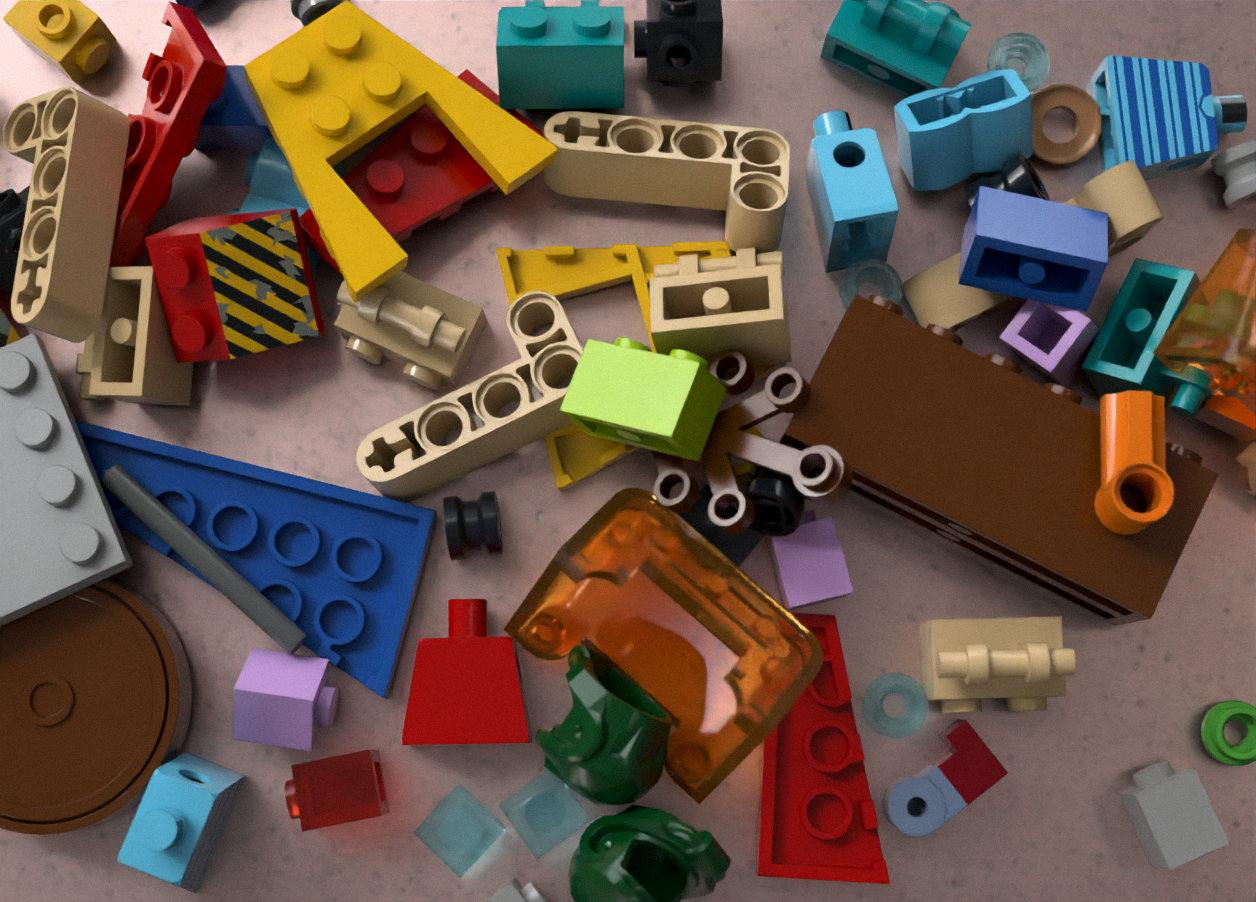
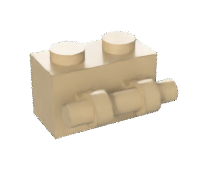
(722, 307)
(414, 326)
(131, 347)
(995, 660)

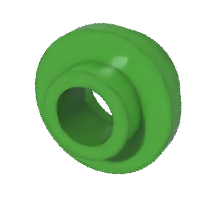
(1213, 732)

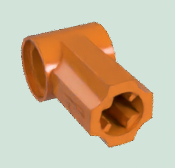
(1132, 455)

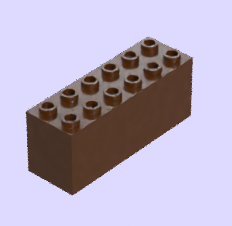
(990, 461)

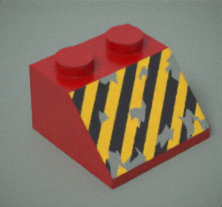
(235, 284)

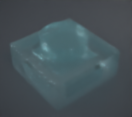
(544, 813)
(460, 830)

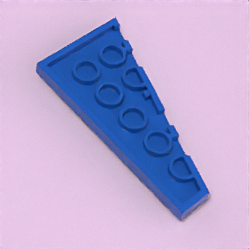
(316, 550)

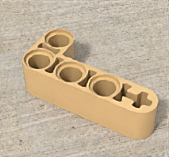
(676, 166)
(70, 208)
(1131, 216)
(476, 410)

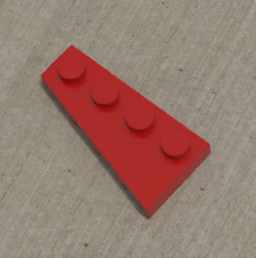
(167, 130)
(415, 175)
(815, 782)

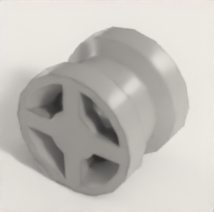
(1239, 173)

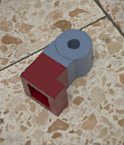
(944, 787)

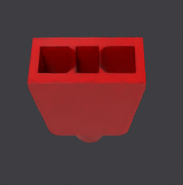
(466, 685)

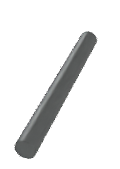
(204, 559)

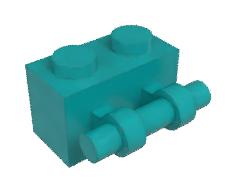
(896, 42)
(560, 56)
(1133, 329)

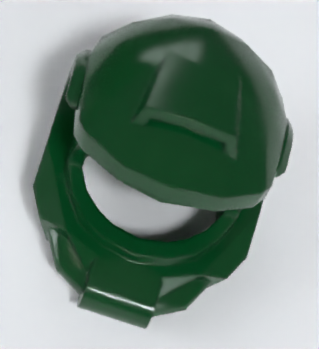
(612, 738)
(645, 858)

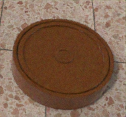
(87, 708)

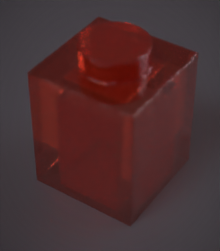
(337, 790)

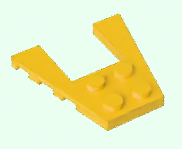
(346, 85)
(576, 271)

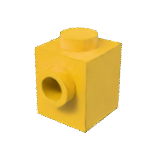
(63, 34)

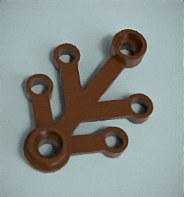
(730, 440)

